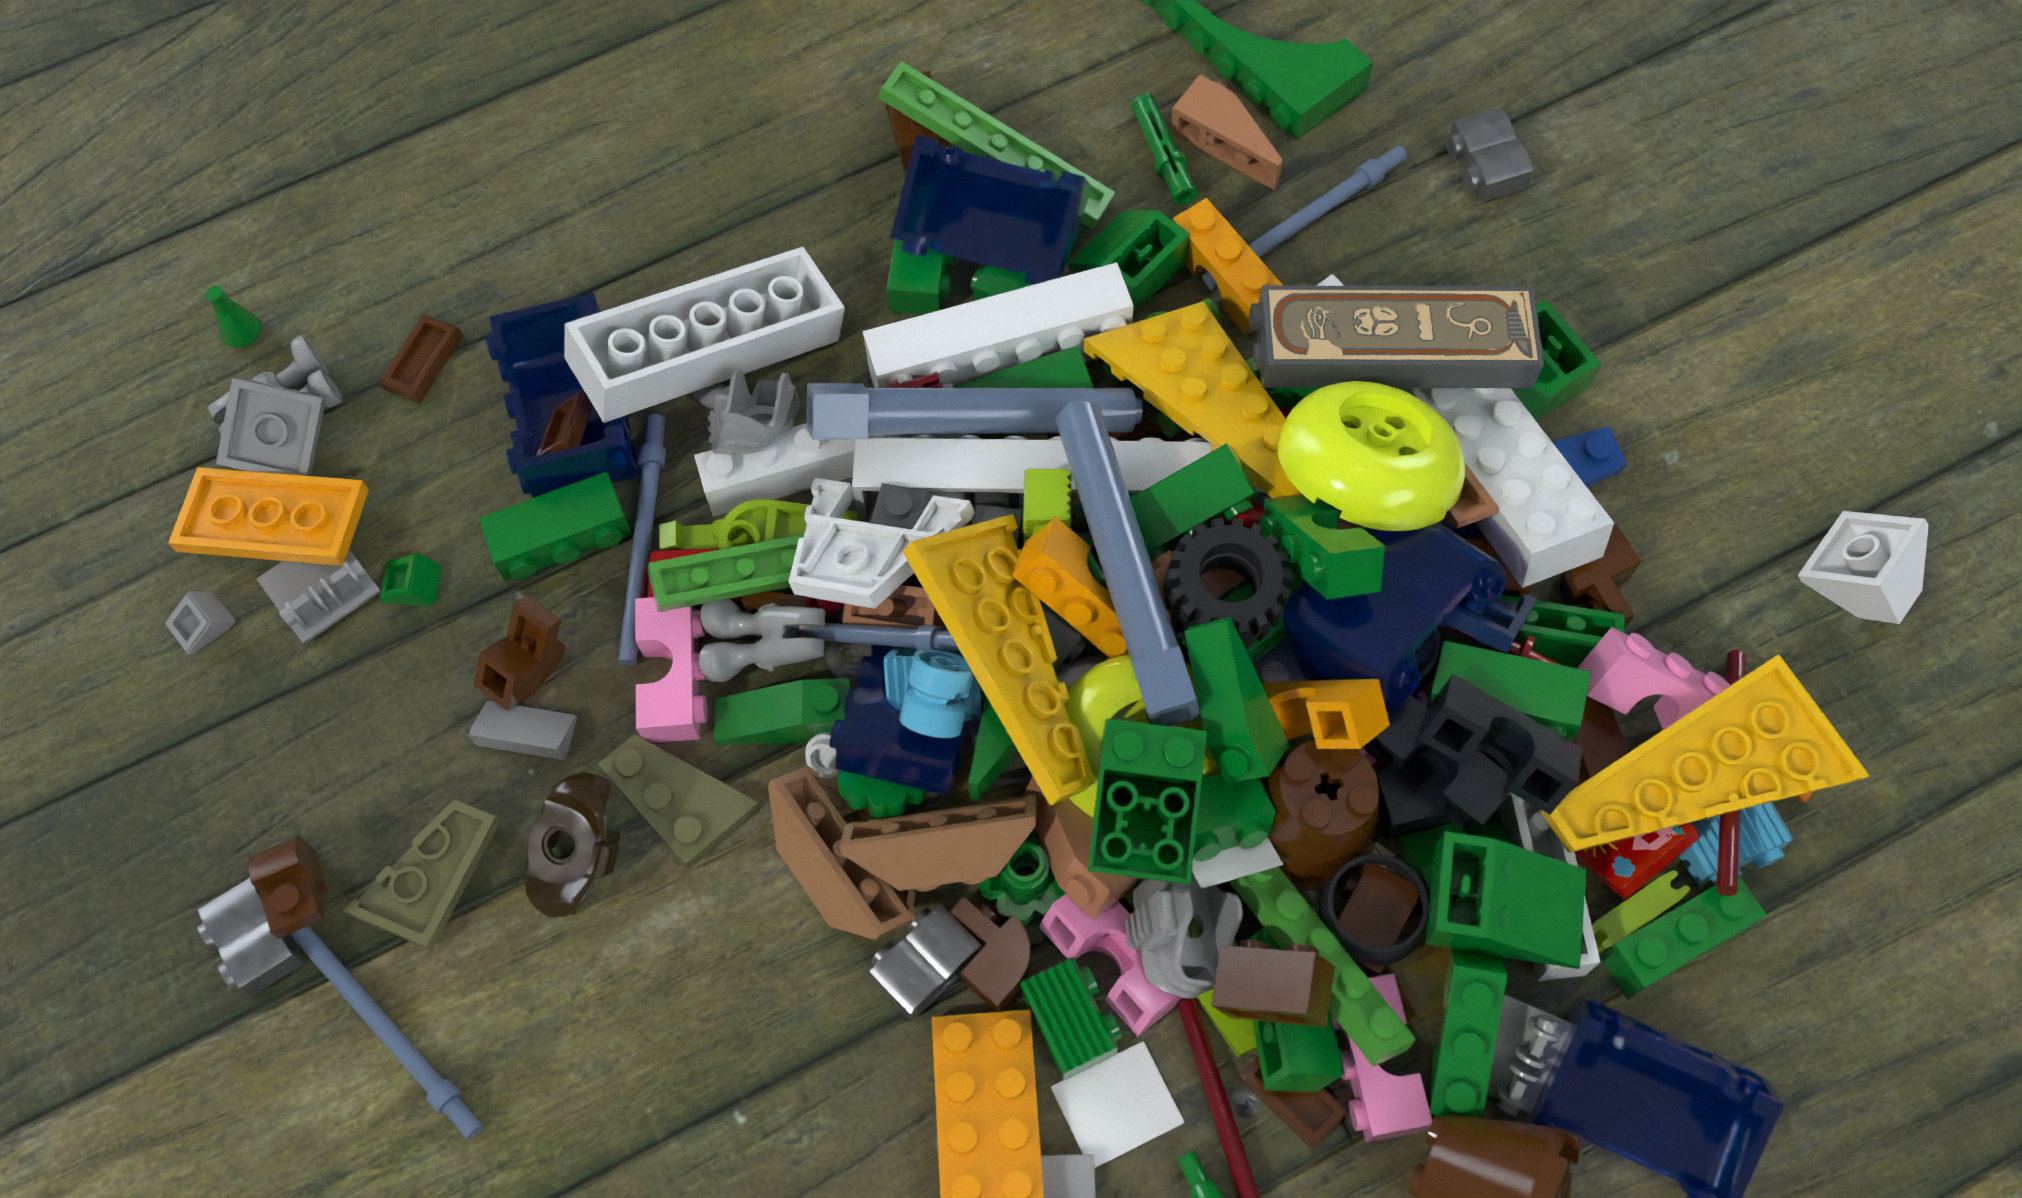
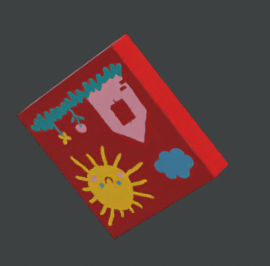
(1635, 860)

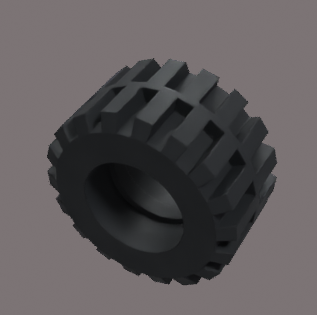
(1233, 549)

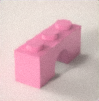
(1630, 669)
(672, 706)
(1076, 933)
(1383, 1103)

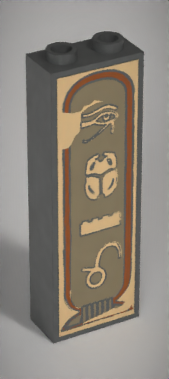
(1397, 336)

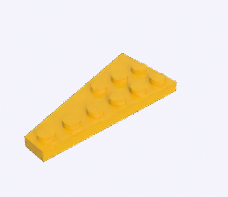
(1202, 385)
(1005, 645)
(1729, 754)

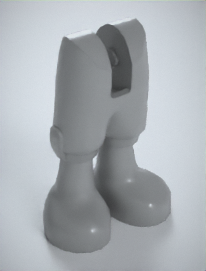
(305, 368)
(778, 643)

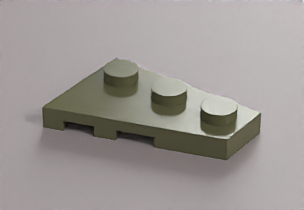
(677, 799)
(428, 880)

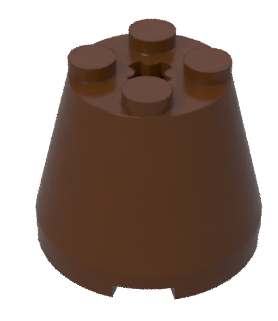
(1323, 812)
(1495, 1160)

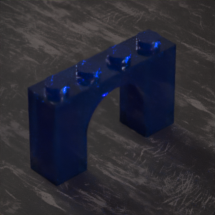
(880, 747)

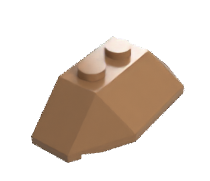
(808, 835)
(942, 842)

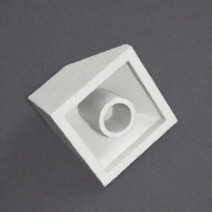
(1870, 565)

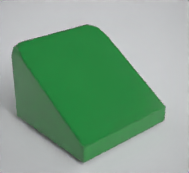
(411, 581)

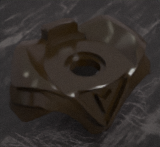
(578, 807)

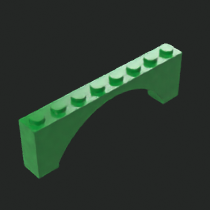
(1287, 80)

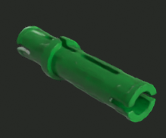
(1164, 150)

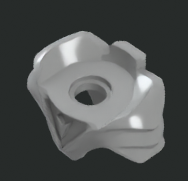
(751, 422)
(1160, 928)

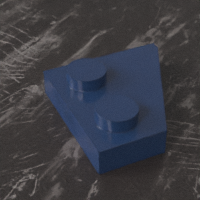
(1492, 624)

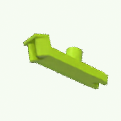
(679, 537)
(1637, 911)

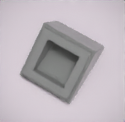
(199, 620)

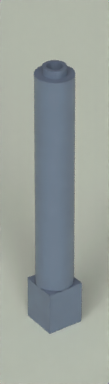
(856, 411)
(1126, 566)

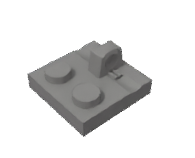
(270, 428)

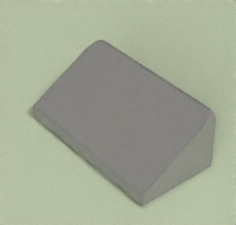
(524, 730)

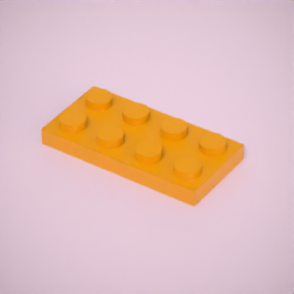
(269, 516)
(986, 1106)

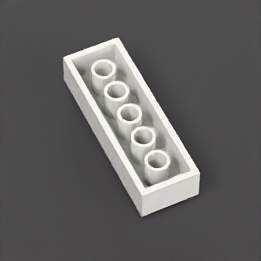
(1000, 329)
(702, 333)
(1545, 509)

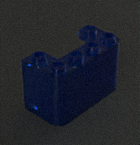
(531, 358)

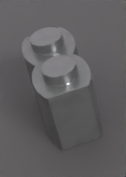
(1489, 154)
(241, 933)
(924, 961)

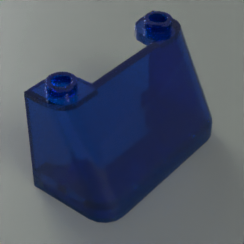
(989, 211)
(1379, 631)
(1659, 1102)

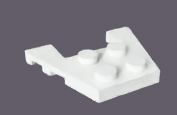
(859, 559)

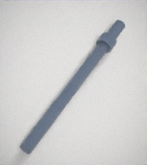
(1366, 176)
(651, 460)
(924, 638)
(441, 1094)

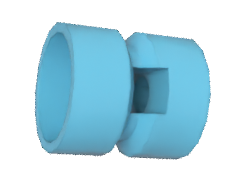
(936, 700)

